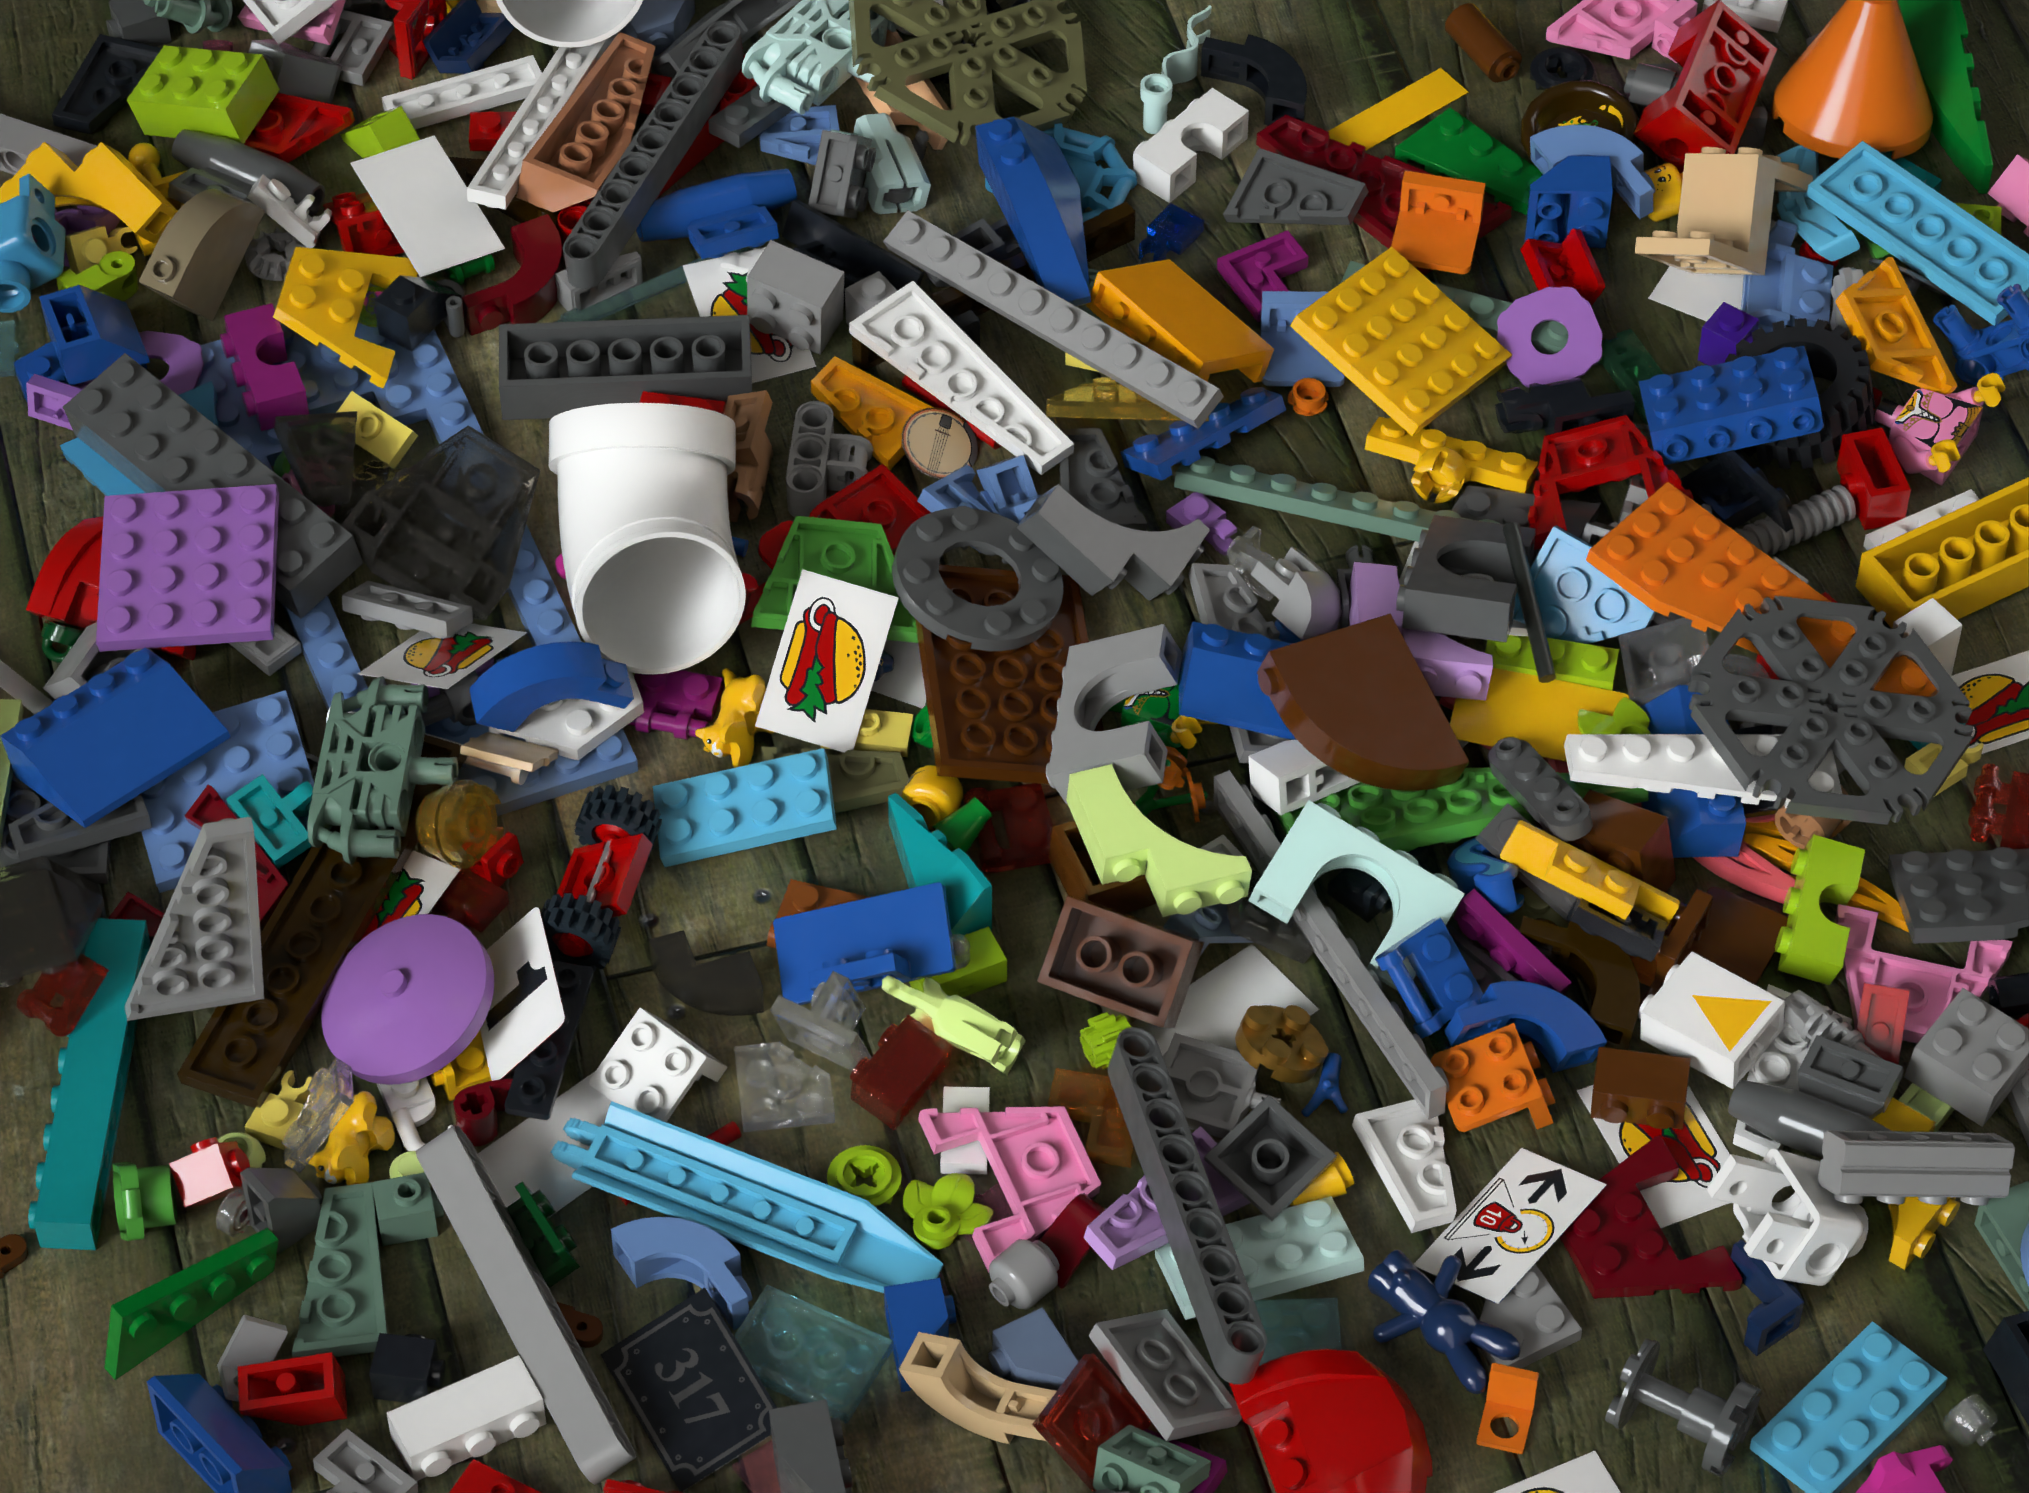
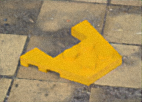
(325, 300)

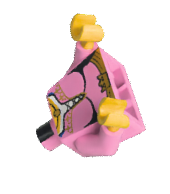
(1937, 428)

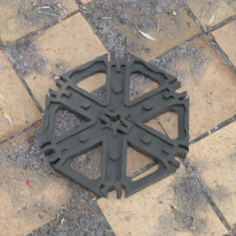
(1812, 730)

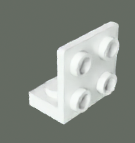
(653, 1067)

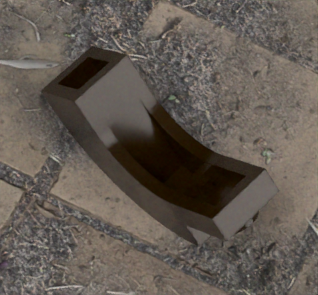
(1602, 969)

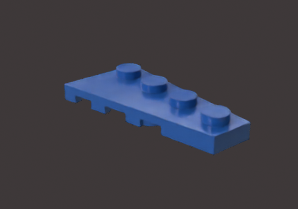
(1157, 453)

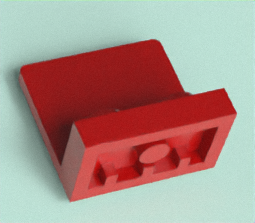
(362, 225)

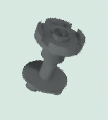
(1700, 1414)

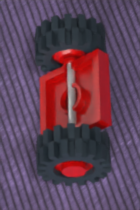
(600, 876)

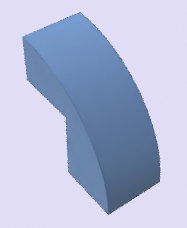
(1009, 487)

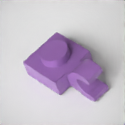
(1200, 507)

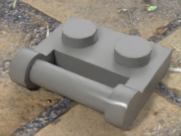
(359, 46)

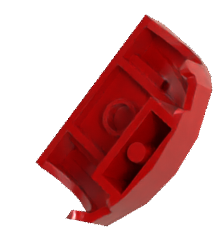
(70, 582)
(1334, 1425)

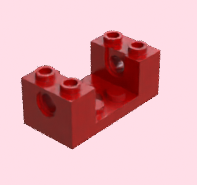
(1716, 90)

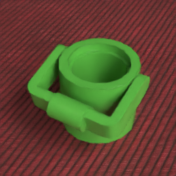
(143, 1198)

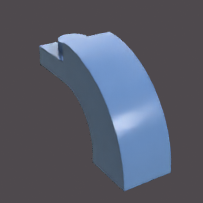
(1626, 159)
(686, 1251)

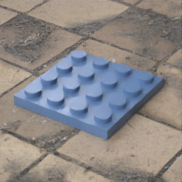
(260, 743)

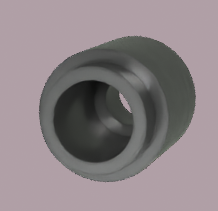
(1649, 83)

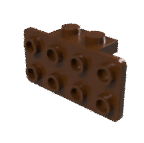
(1722, 930)

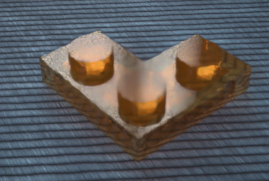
(1093, 1100)

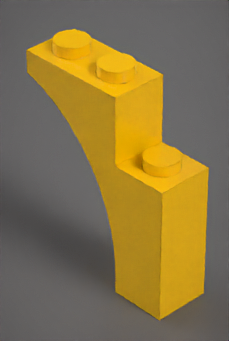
(100, 181)
(1914, 1220)

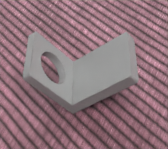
(251, 1343)

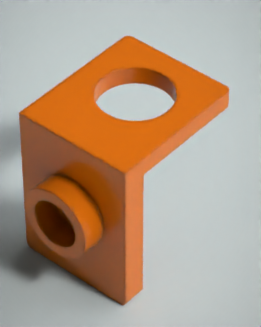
(1509, 1395)

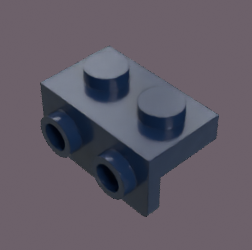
(466, 38)

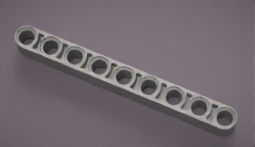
(526, 1305)

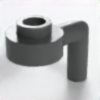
(454, 307)

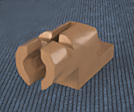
(753, 451)

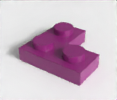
(1261, 268)

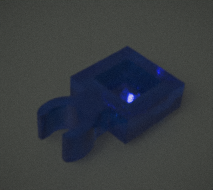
(1170, 230)

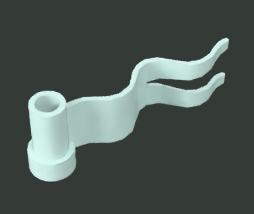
(1176, 68)

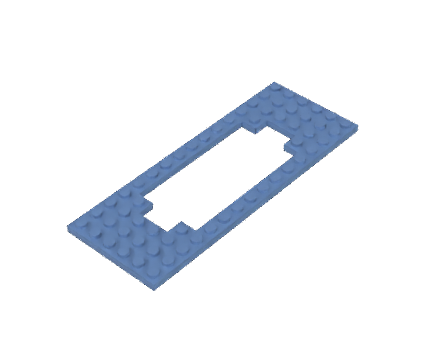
(417, 389)

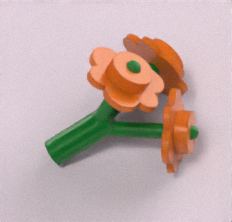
(1174, 771)

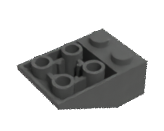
(809, 1449)

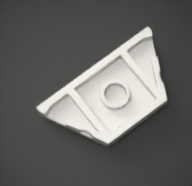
(576, 724)

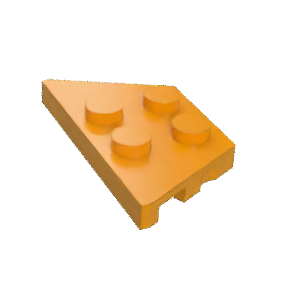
(1893, 329)

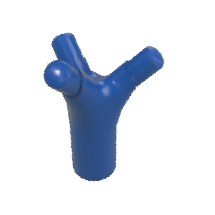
(1328, 1086)

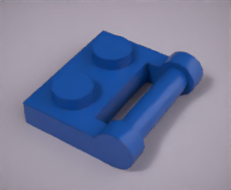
(1440, 971)

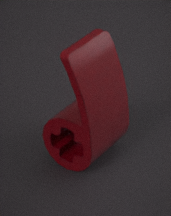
(477, 1108)
(1067, 1235)

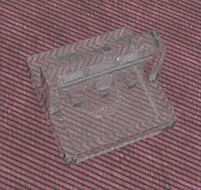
(829, 1023)

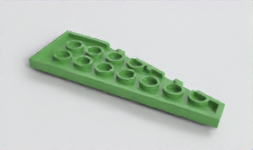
(1439, 814)

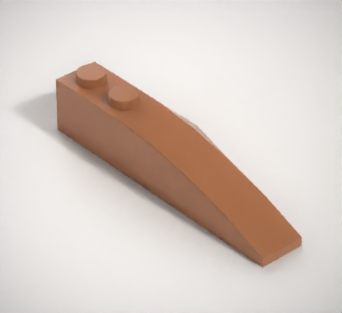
(589, 130)

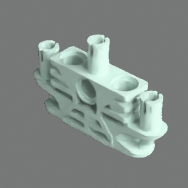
(808, 53)

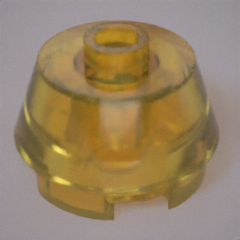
(459, 823)

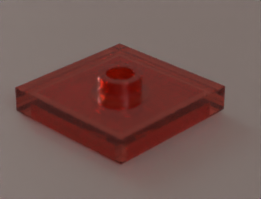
(1086, 1414)

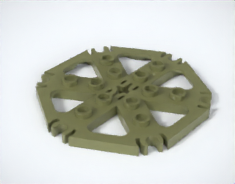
(970, 69)

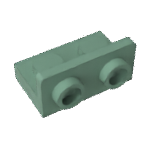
(1147, 1464)

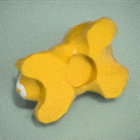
(736, 721)
(352, 1141)

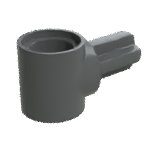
(452, 703)

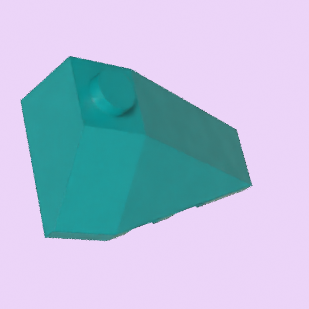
(929, 861)

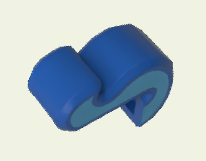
(1476, 868)

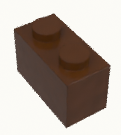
(1640, 1088)

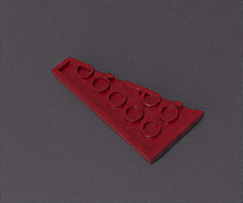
(1382, 176)

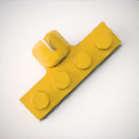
(1448, 462)

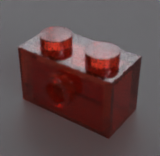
(899, 1071)

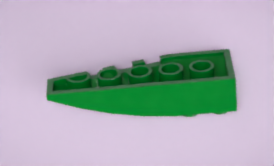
(1937, 41)

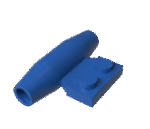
(721, 212)

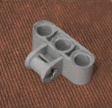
(821, 458)

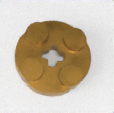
(1281, 1042)

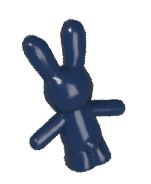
(1444, 1322)

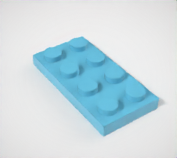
(745, 807)
(1848, 1412)

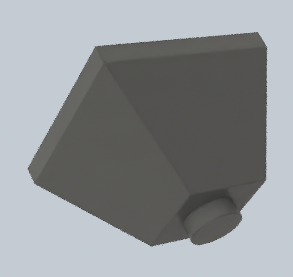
(1270, 1158)

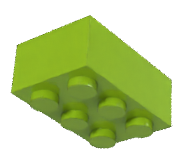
(203, 93)

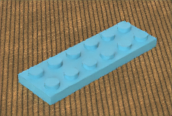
(1922, 229)

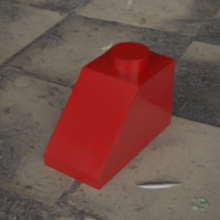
(294, 1390)

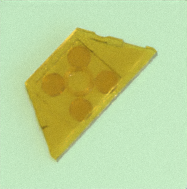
(1105, 400)

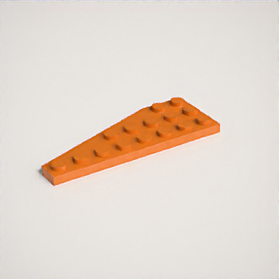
(1700, 568)

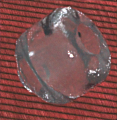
(1971, 1421)

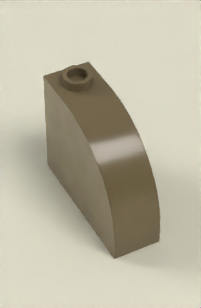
(202, 251)

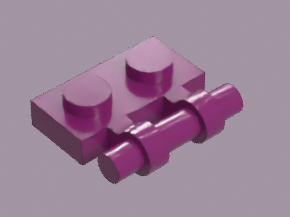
(679, 694)

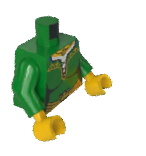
(1162, 711)

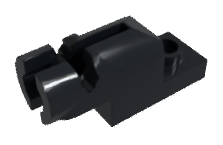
(1558, 407)

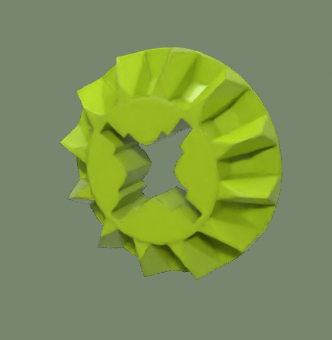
(866, 1161)

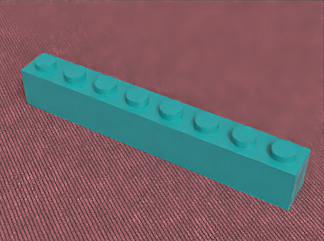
(89, 1096)

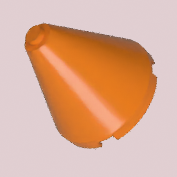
(1857, 86)

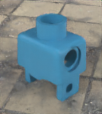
(22, 261)

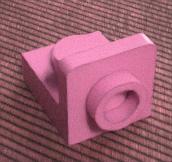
(1668, 24)

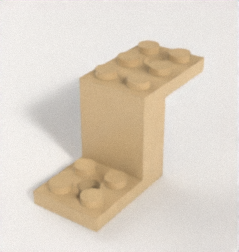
(1724, 212)

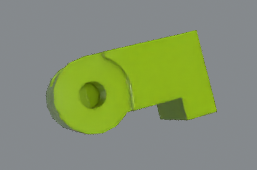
(112, 276)

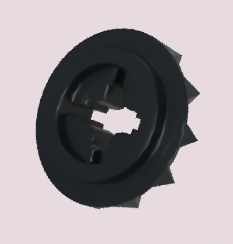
(1572, 63)

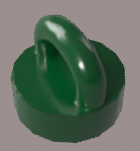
(61, 633)

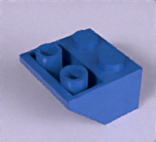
(1569, 197)
(90, 332)

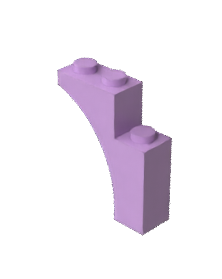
(1445, 664)

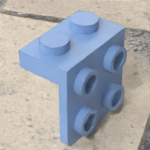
(1292, 354)

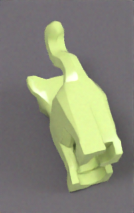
(960, 1022)

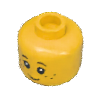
(1667, 191)

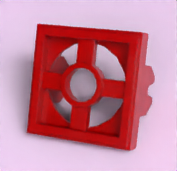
(409, 41)

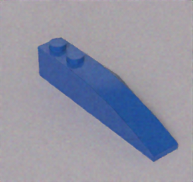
(1038, 203)

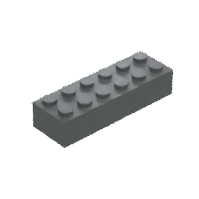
(613, 361)

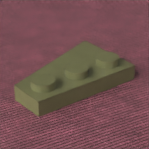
(859, 776)

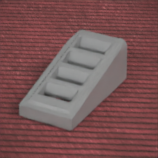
(573, 297)

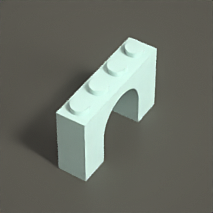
(1324, 843)

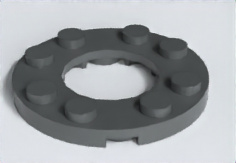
(943, 613)

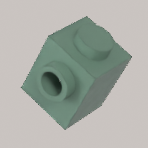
(406, 1209)

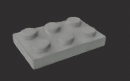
(1166, 1374)

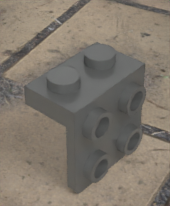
(841, 174)

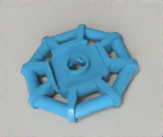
(1081, 153)

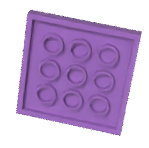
(188, 568)

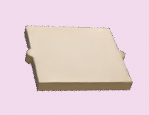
(509, 751)

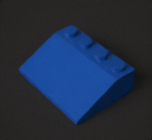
(112, 738)

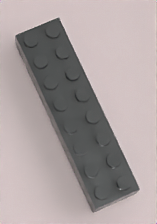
(173, 447)

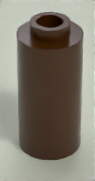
(1483, 43)

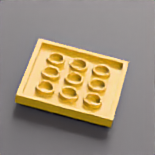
(1401, 340)

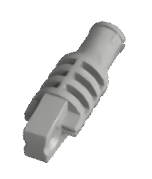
(1812, 1019)

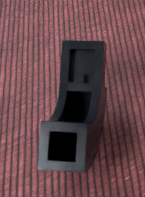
(1262, 68)

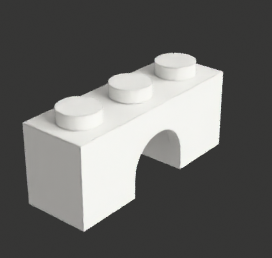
(1168, 158)

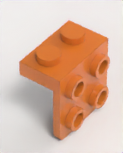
(1439, 221)
(1494, 1079)

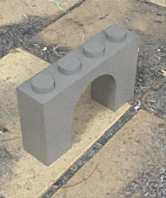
(1094, 681)

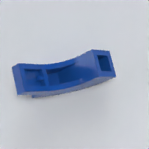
(546, 675)

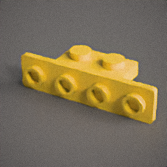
(1583, 874)

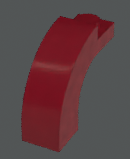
(530, 291)

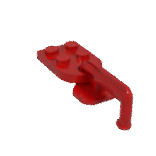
(870, 499)

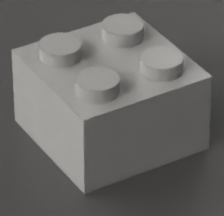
(795, 297)
(1971, 1057)

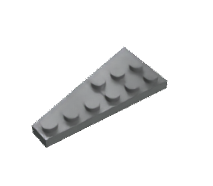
(210, 932)

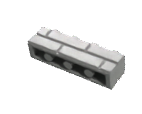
(1915, 1165)

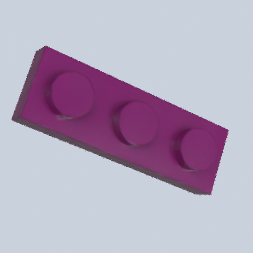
(1506, 944)

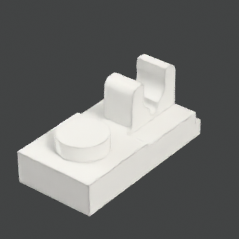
(277, 203)

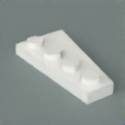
(1778, 1068)

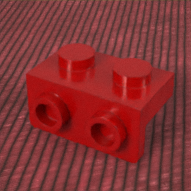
(1564, 265)

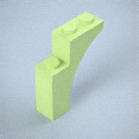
(1130, 845)

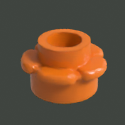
(1308, 397)

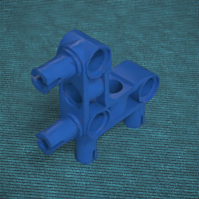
(1992, 349)

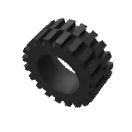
(1844, 406)

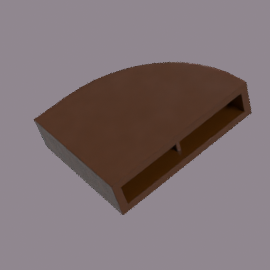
(1364, 707)

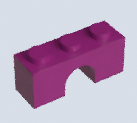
(256, 344)

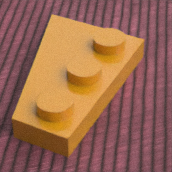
(867, 407)

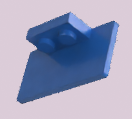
(865, 941)

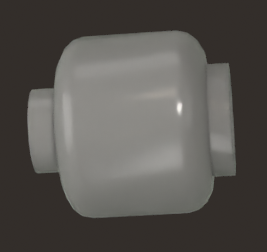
(1023, 1274)

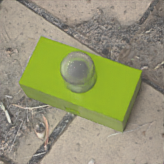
(978, 965)

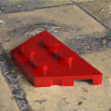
(297, 125)

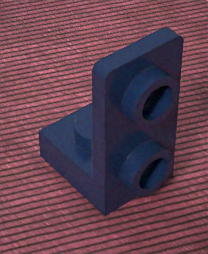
(1780, 1307)

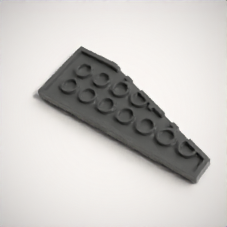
(1962, 893)

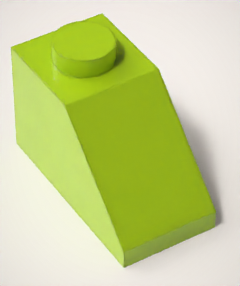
(380, 133)

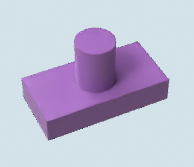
(48, 397)

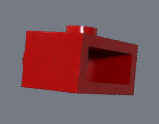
(1873, 478)

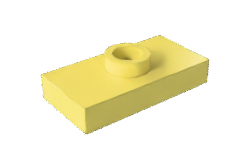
(378, 431)
(884, 732)

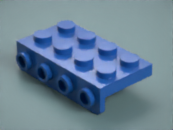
(1732, 405)

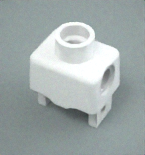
(1795, 1238)

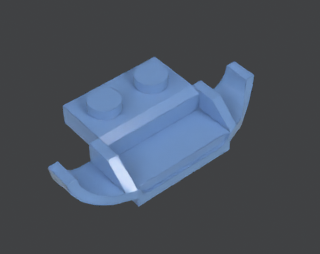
(1791, 285)

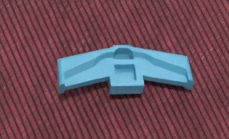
(1814, 223)

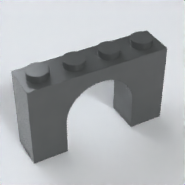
(1443, 600)

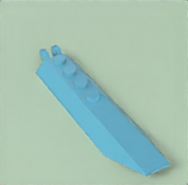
(744, 1199)

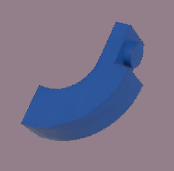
(1540, 1014)

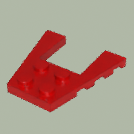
(1591, 457)

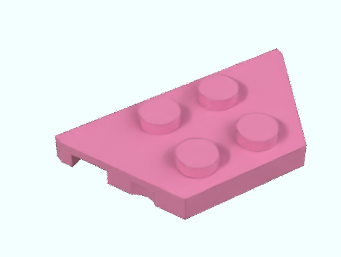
(1609, 26)

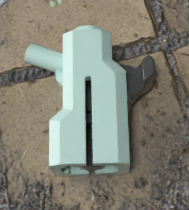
(897, 166)

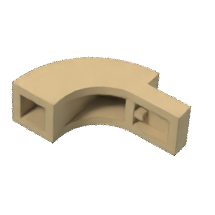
(969, 1394)

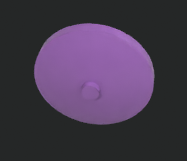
(408, 999)

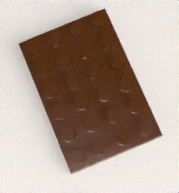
(997, 707)

